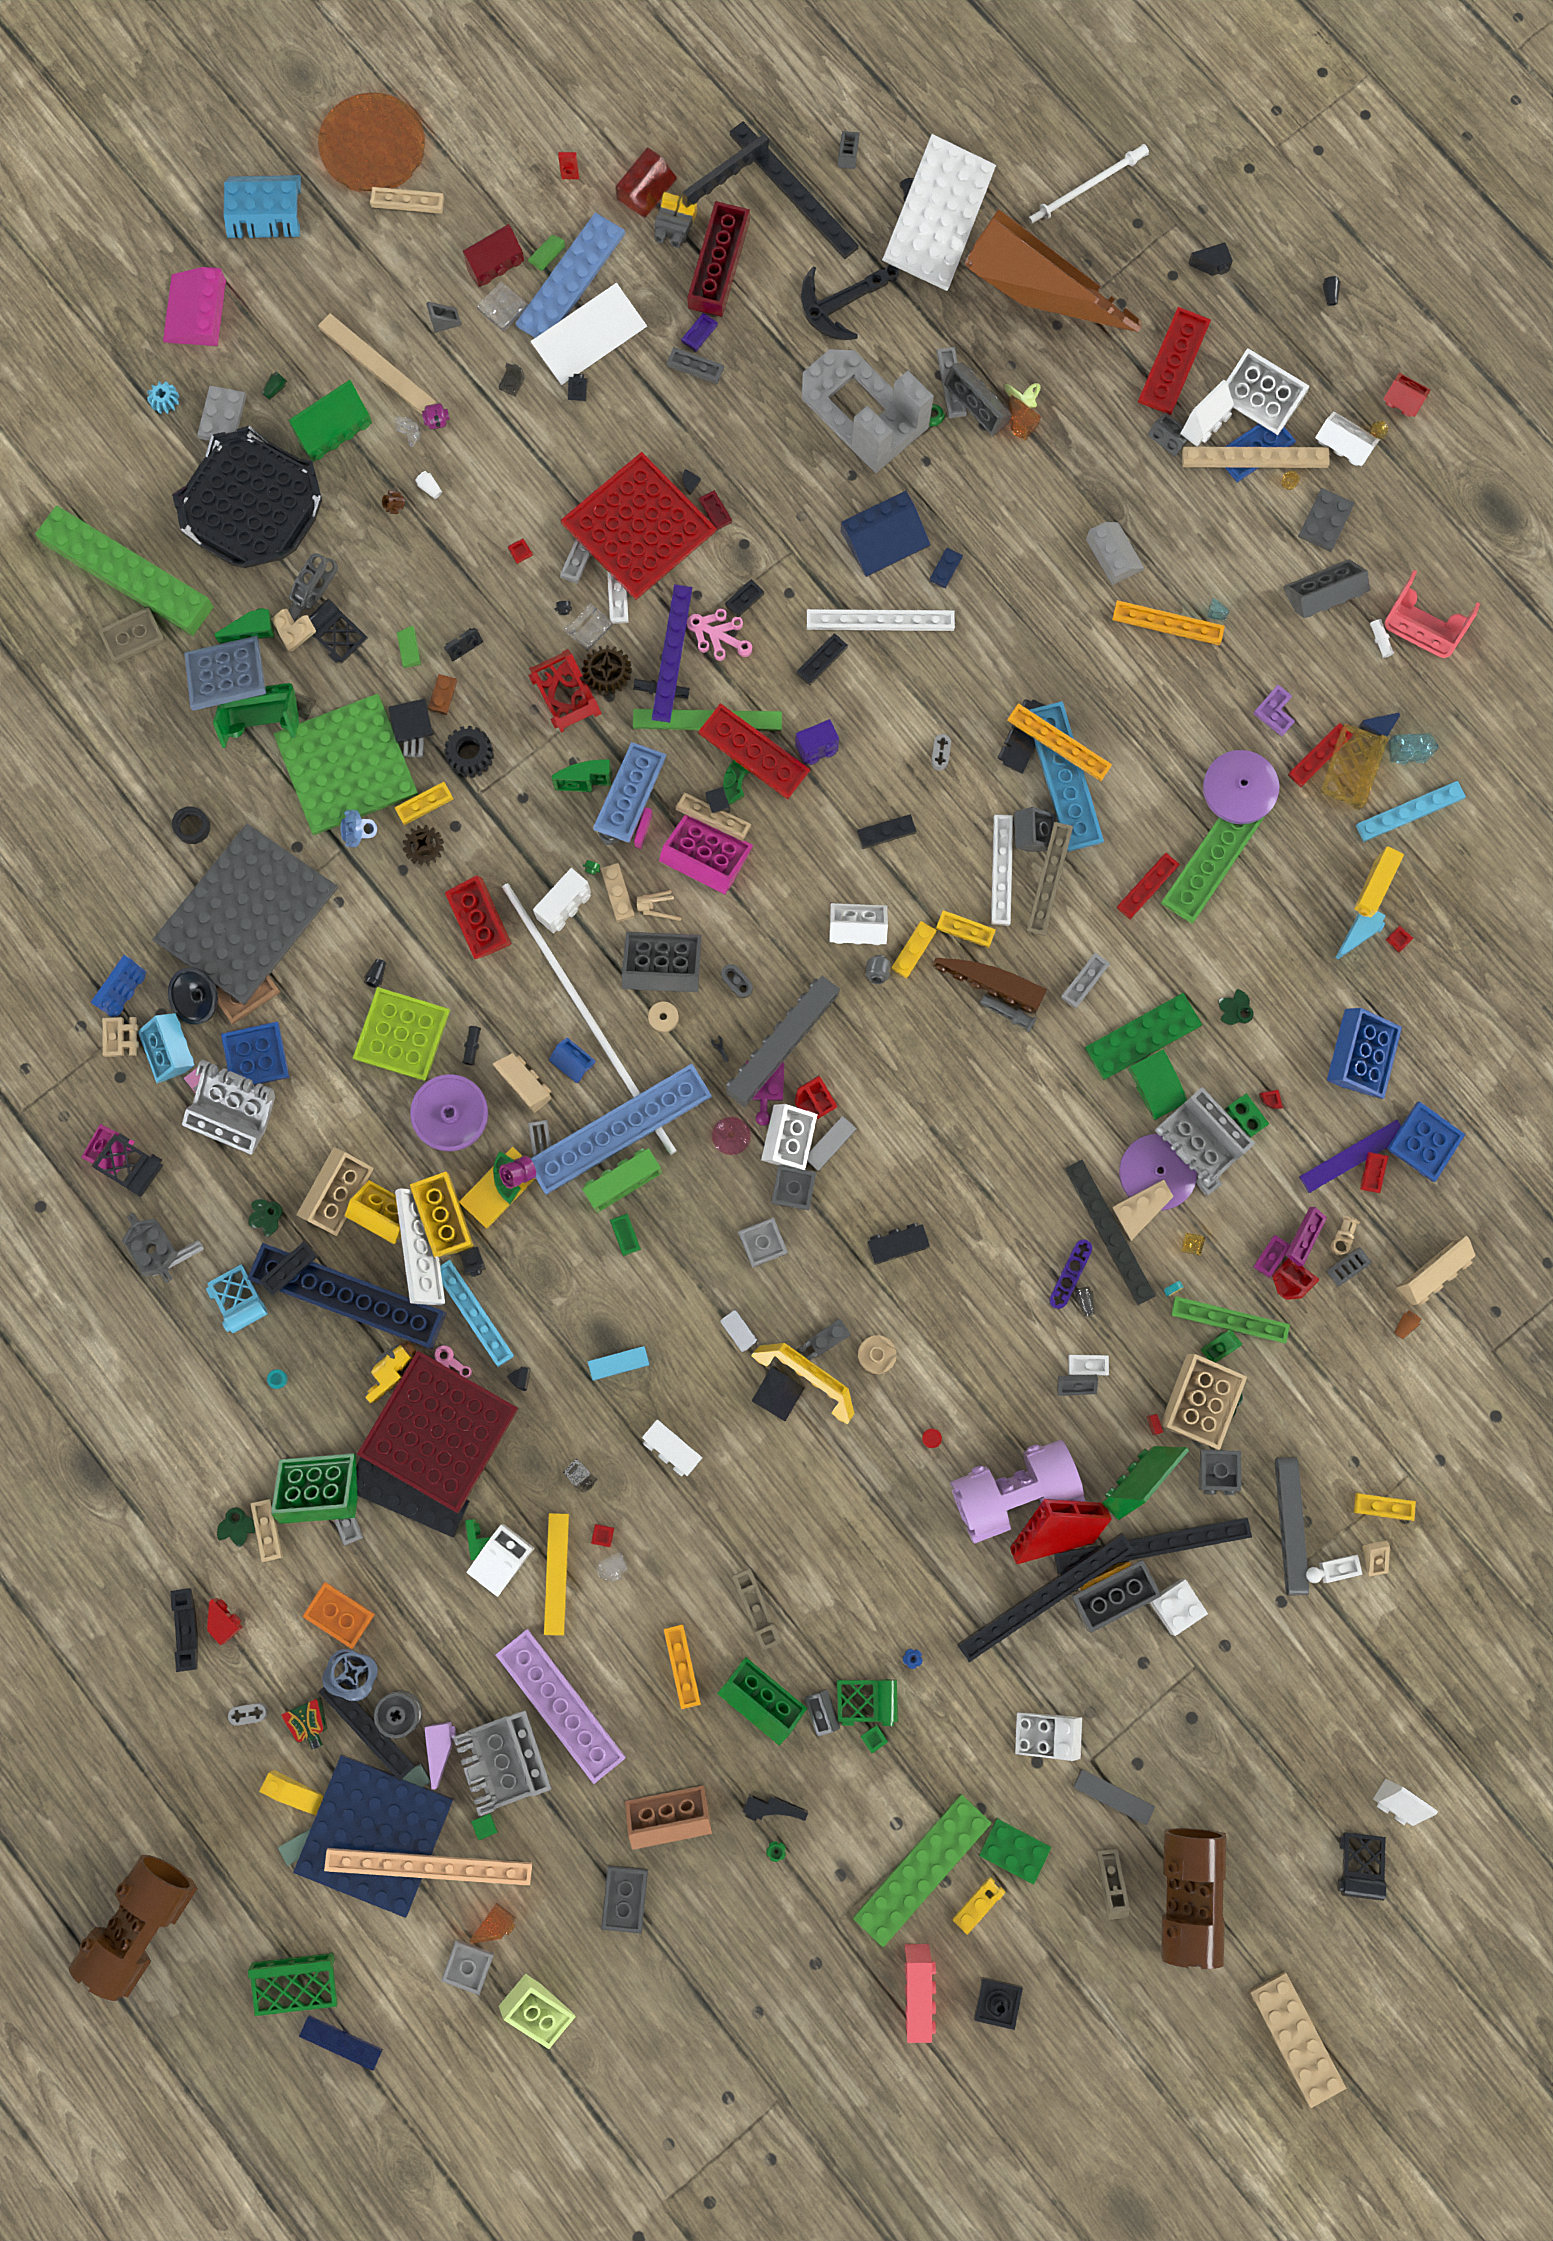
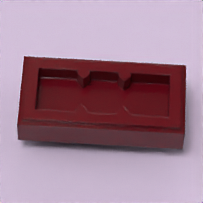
(715, 510)

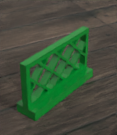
(288, 1967)

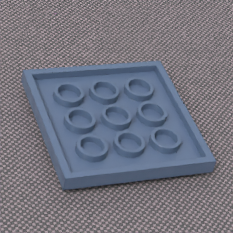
(224, 673)

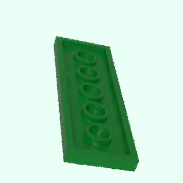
(1143, 1036)

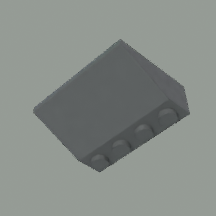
(661, 962)

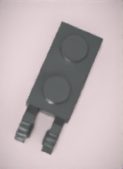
(826, 1339)

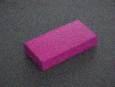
(643, 828)

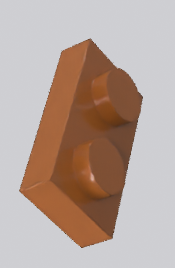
(442, 694)

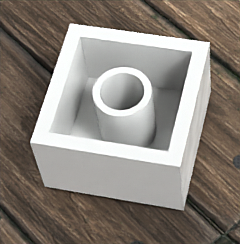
(1178, 1607)

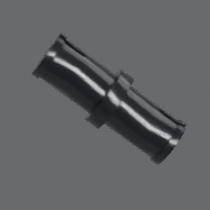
(471, 1045)

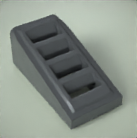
(848, 150)
(1362, 1257)

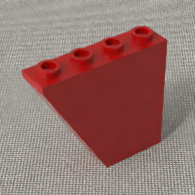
(1059, 1528)

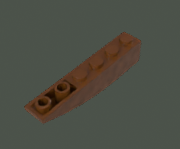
(995, 981)

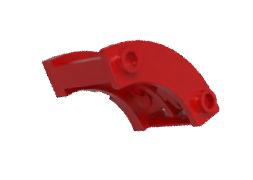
(584, 708)

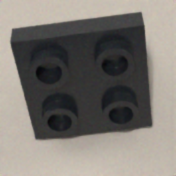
(998, 2003)

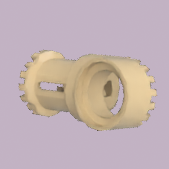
(1345, 1234)

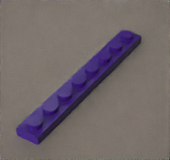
(672, 653)

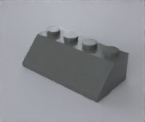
(977, 398)
(1327, 588)
(1115, 1596)

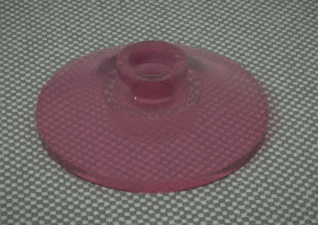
(733, 1145)

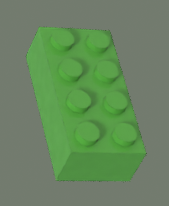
(622, 1180)

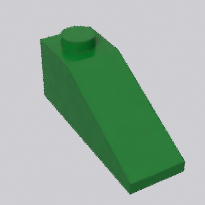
(251, 624)

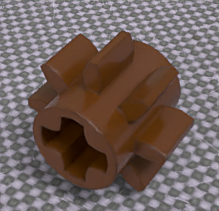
(393, 502)

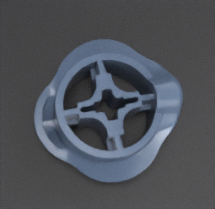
(357, 1693)

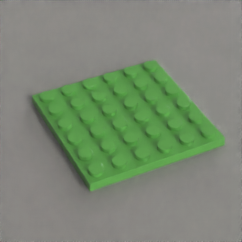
(346, 763)

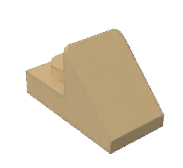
(1377, 1557)

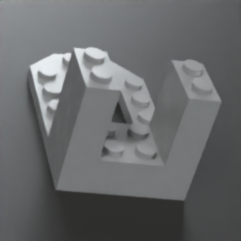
(869, 436)

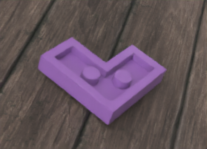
(1271, 712)

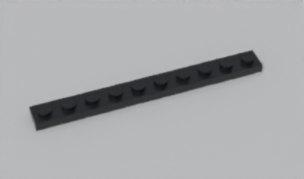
(798, 194)
(1167, 1542)
(1045, 1597)

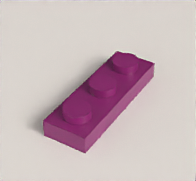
(1306, 1236)

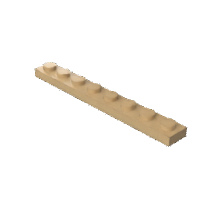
(1256, 457)

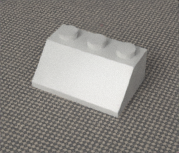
(1209, 415)
(1346, 439)
(858, 924)
(789, 1136)

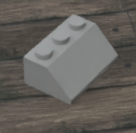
(1114, 551)

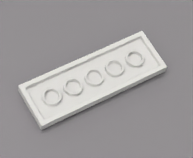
(421, 1267)

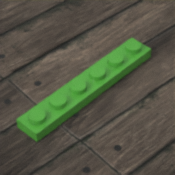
(1230, 1319)

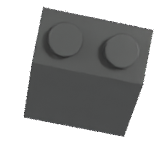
(1033, 829)

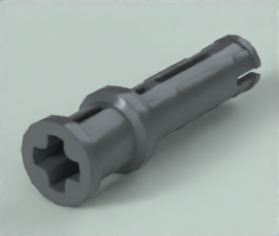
(1016, 1016)

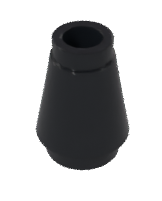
(1331, 290)
(375, 974)

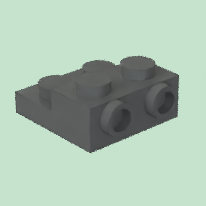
(1220, 1471)

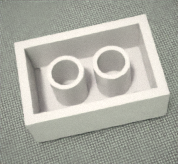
(562, 901)

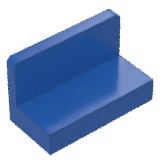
(571, 1060)

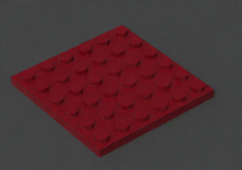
(437, 1431)

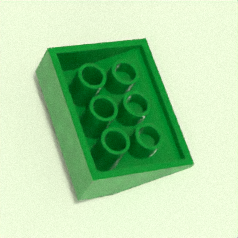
(330, 421)
(1142, 1479)
(315, 1489)

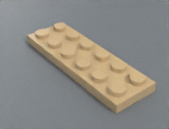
(1297, 2039)

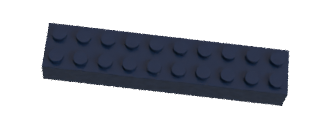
(355, 1299)

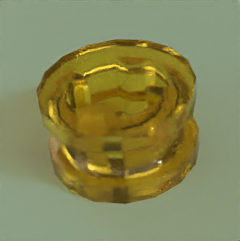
(1288, 485)

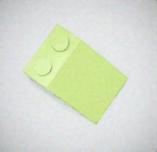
(536, 2011)

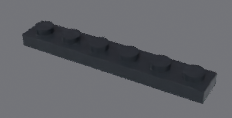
(725, 170)
(366, 1729)

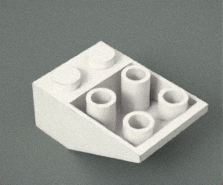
(500, 1559)
(1049, 1736)

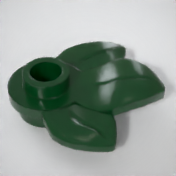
(1234, 1006)
(263, 1218)
(236, 1530)

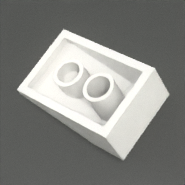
(1403, 1804)

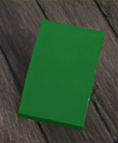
(583, 776)
(1158, 1084)

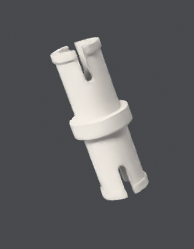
(1381, 638)

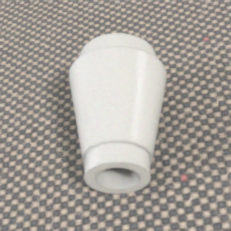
(428, 484)

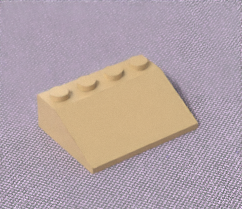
(1203, 1401)

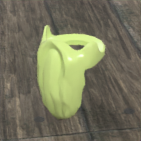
(1028, 397)

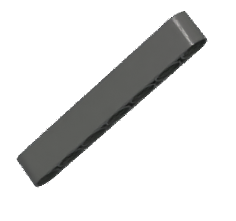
(1291, 1526)

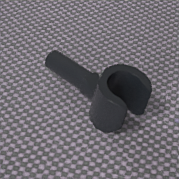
(720, 1048)

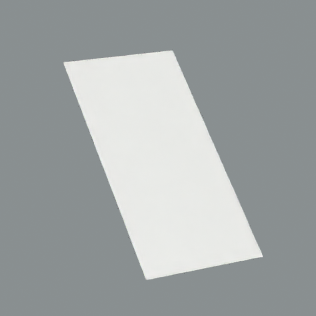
(589, 333)

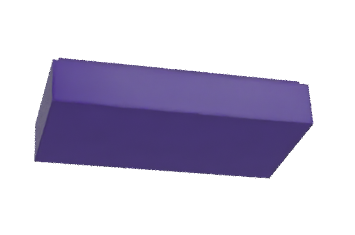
(699, 332)

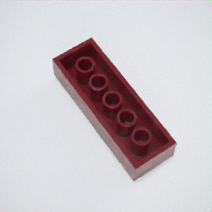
(718, 259)

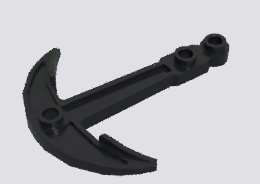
(838, 300)

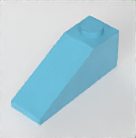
(1360, 931)

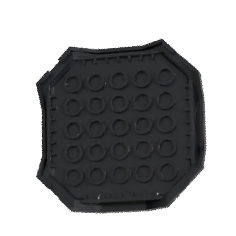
(248, 500)

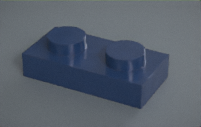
(946, 568)

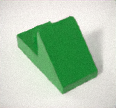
(1221, 1346)
(475, 1544)

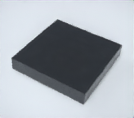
(410, 720)

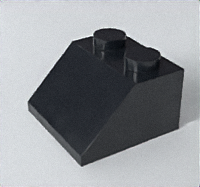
(778, 1394)

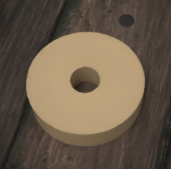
(663, 1025)

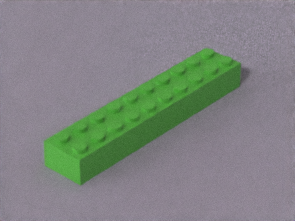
(124, 570)

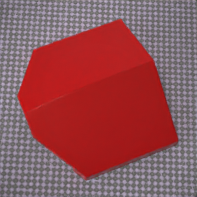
(815, 1098)
(1293, 1280)

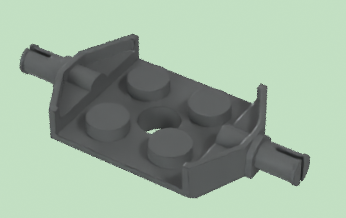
(143, 1236)

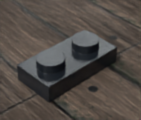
(744, 598)

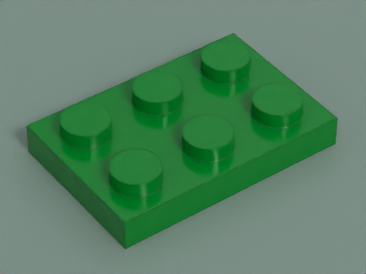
(1015, 1851)

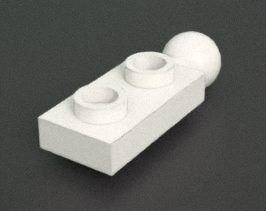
(1335, 1570)

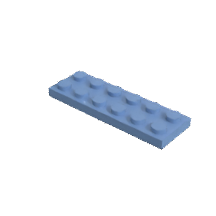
(630, 792)

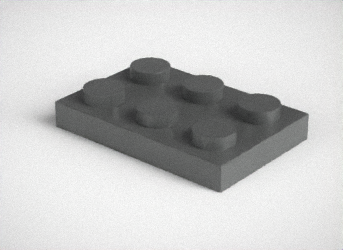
(1326, 519)

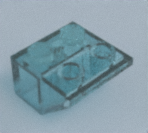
(1412, 748)

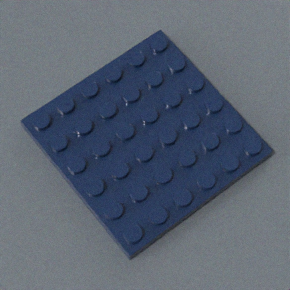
(373, 1813)

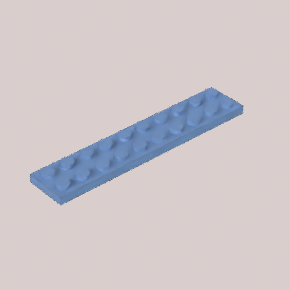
(619, 1128)

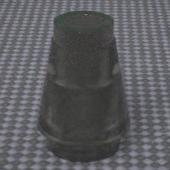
(1085, 1300)

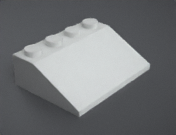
(1265, 391)

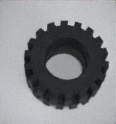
(469, 737)

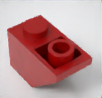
(221, 1623)

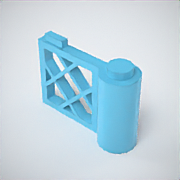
(240, 1314)

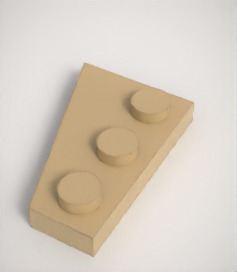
(1142, 1207)

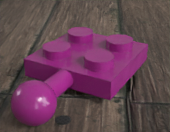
(771, 1091)

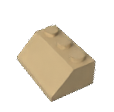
(523, 1081)

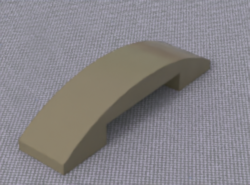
(756, 1609)

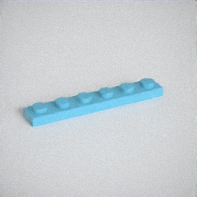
(1410, 811)
(475, 1314)

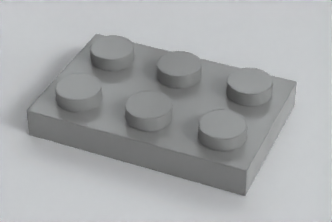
(221, 412)

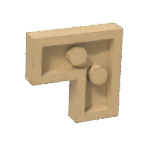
(292, 632)

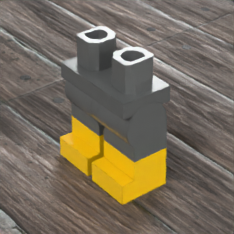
(674, 220)

